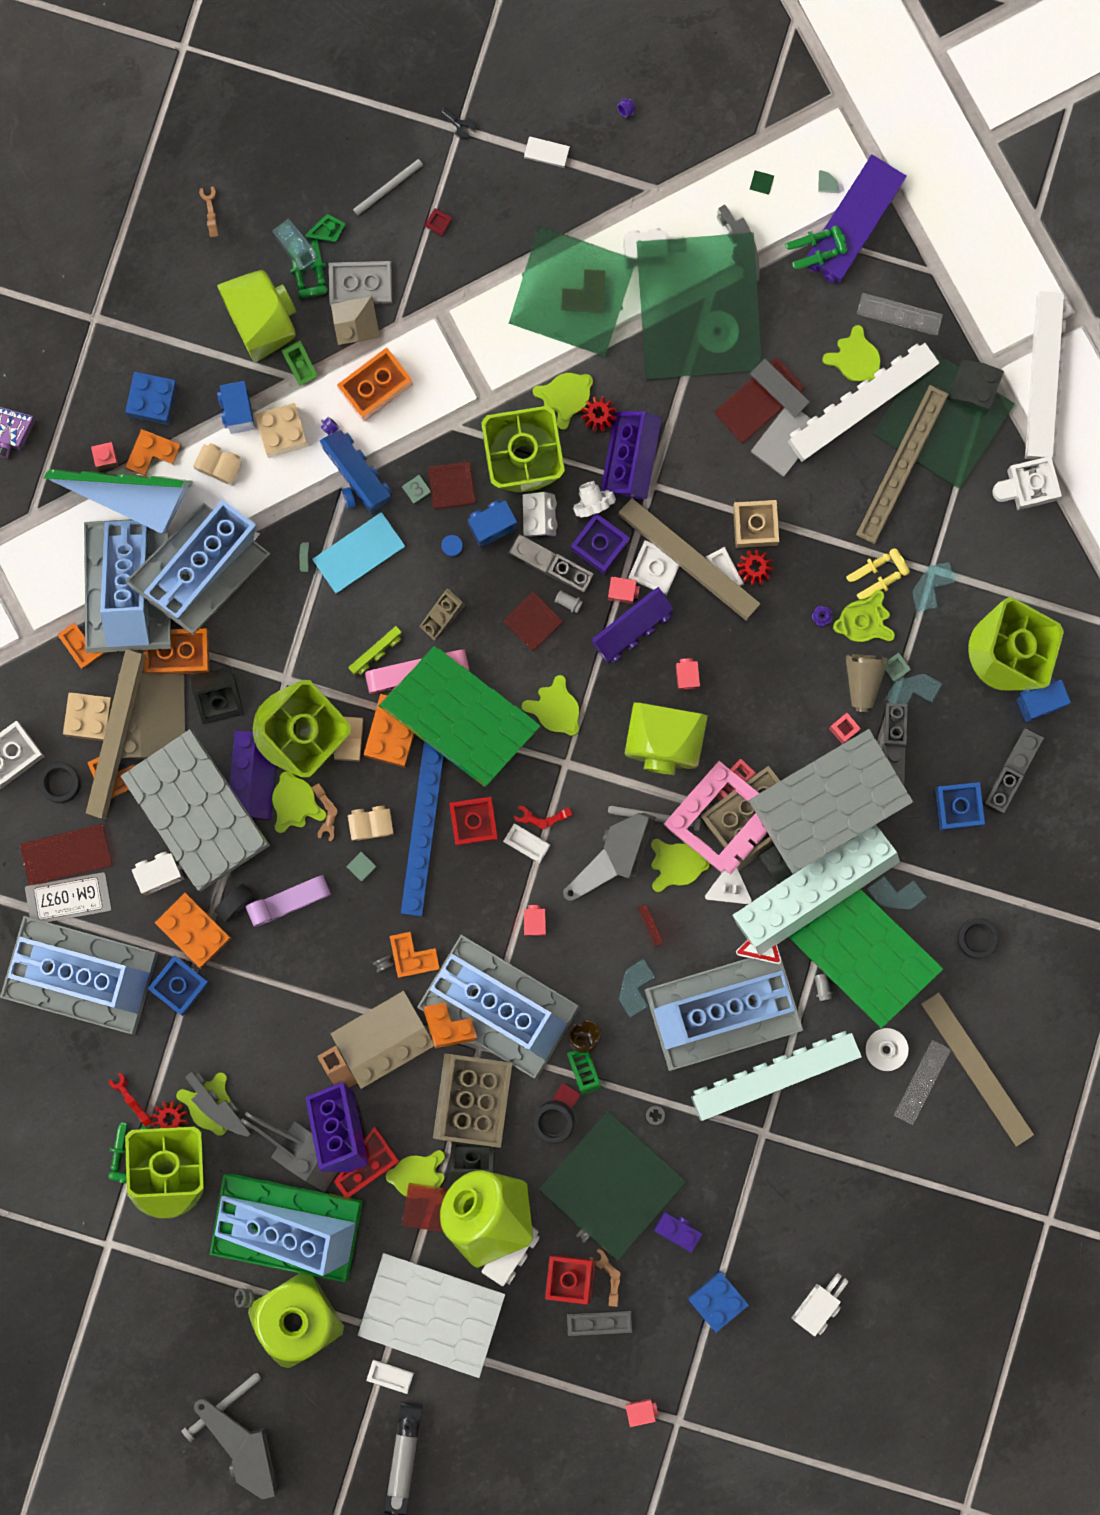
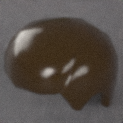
(585, 1036)

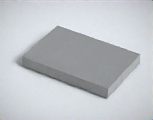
(360, 280)
(773, 445)

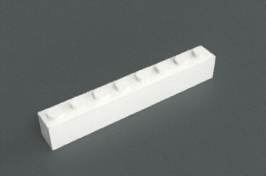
(1044, 375)
(863, 402)

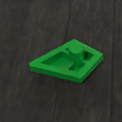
(327, 229)

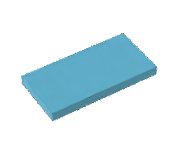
(358, 553)

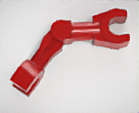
(547, 822)
(131, 1101)

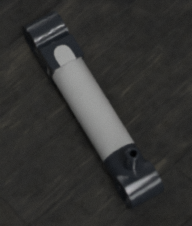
(403, 1459)

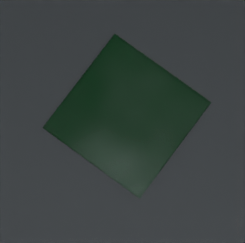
(761, 182)

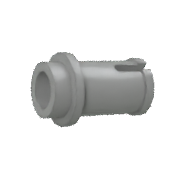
(569, 601)
(823, 987)

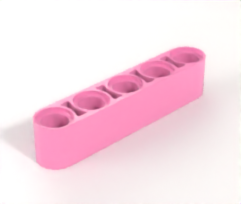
(390, 676)

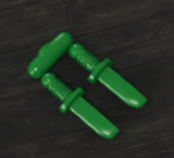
(818, 257)
(318, 266)
(118, 1150)

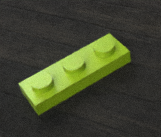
(376, 652)

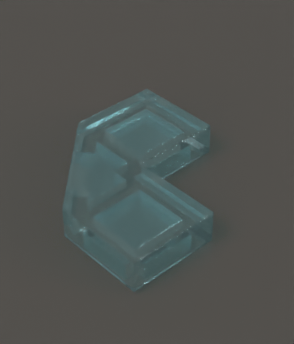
(924, 592)
(920, 684)
(887, 897)
(629, 995)

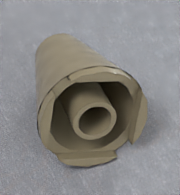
(864, 679)

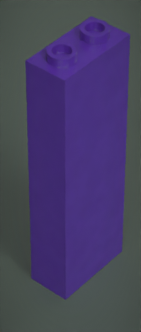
(858, 215)

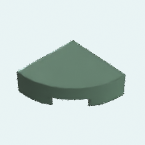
(827, 182)
(304, 557)

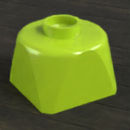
(259, 312)
(528, 428)
(1015, 647)
(316, 724)
(665, 738)
(164, 1170)
(487, 1216)
(319, 1324)

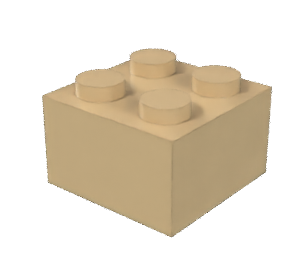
(281, 430)
(756, 523)
(87, 716)

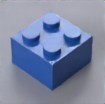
(151, 398)
(237, 407)
(492, 523)
(1042, 701)
(959, 806)
(178, 985)
(717, 1301)

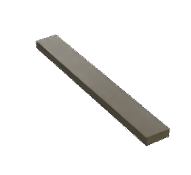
(902, 464)
(689, 559)
(115, 734)
(977, 1069)

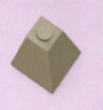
(355, 320)

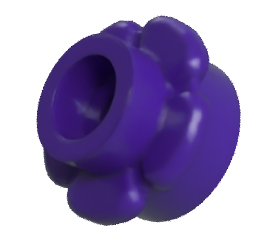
(626, 107)
(329, 425)
(827, 616)

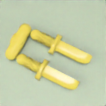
(871, 566)

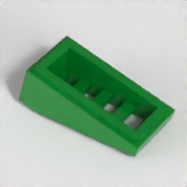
(589, 1088)

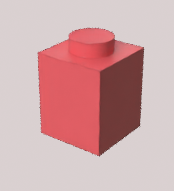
(105, 456)
(623, 590)
(687, 674)
(844, 728)
(534, 921)
(641, 1412)

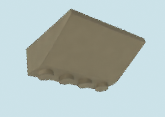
(156, 715)
(734, 812)
(382, 1039)
(472, 1100)

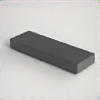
(779, 388)
(599, 1323)

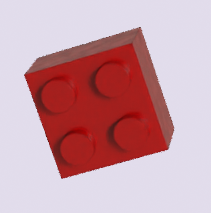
(473, 821)
(570, 1279)

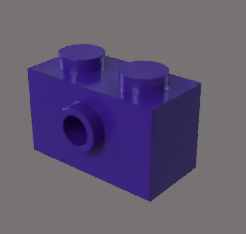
(678, 1231)

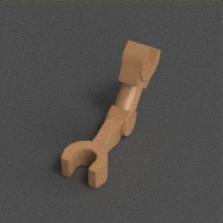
(211, 215)
(332, 811)
(615, 1277)

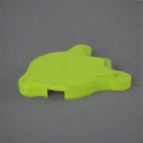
(857, 357)
(565, 395)
(864, 620)
(556, 708)
(294, 802)
(677, 864)
(197, 1115)
(418, 1171)

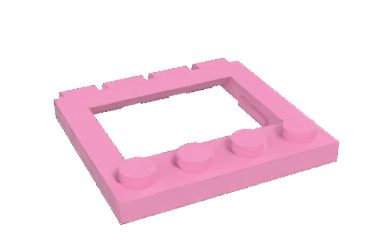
(696, 803)

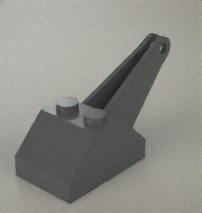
(621, 855)
(296, 1152)
(248, 1449)

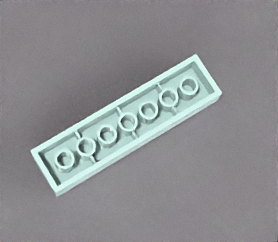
(815, 889)
(775, 1076)

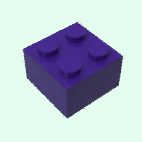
(599, 543)

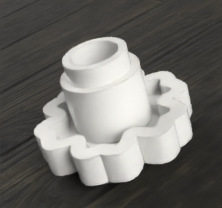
(592, 500)

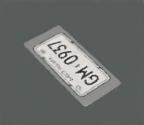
(68, 898)

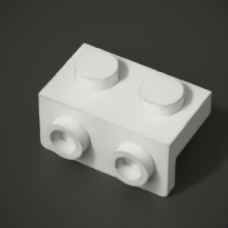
(539, 514)

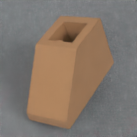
(336, 1067)

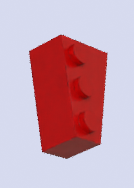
(379, 1158)

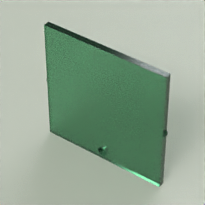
(572, 291)
(958, 432)
(612, 1185)

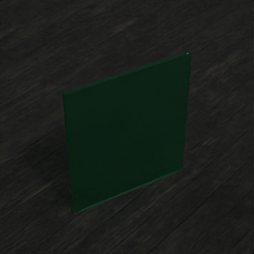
(699, 305)

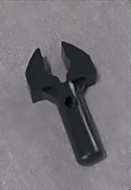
(458, 123)

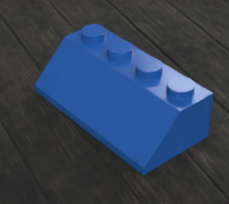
(355, 470)

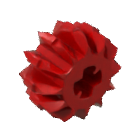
(591, 417)
(748, 563)
(163, 1115)

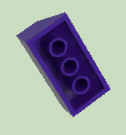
(631, 454)
(632, 625)
(252, 776)
(336, 1129)

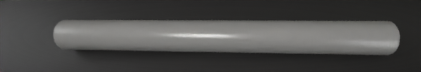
(388, 187)

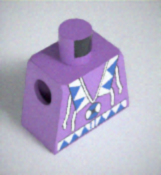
(13, 430)

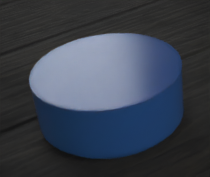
(348, 498)
(452, 545)

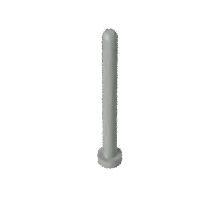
(659, 817)
(189, 1433)

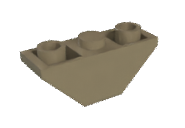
(442, 614)

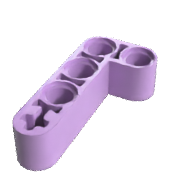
(288, 901)

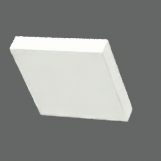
(653, 568)

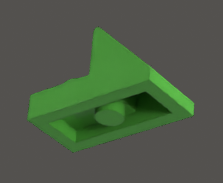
(299, 363)

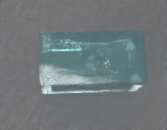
(294, 244)

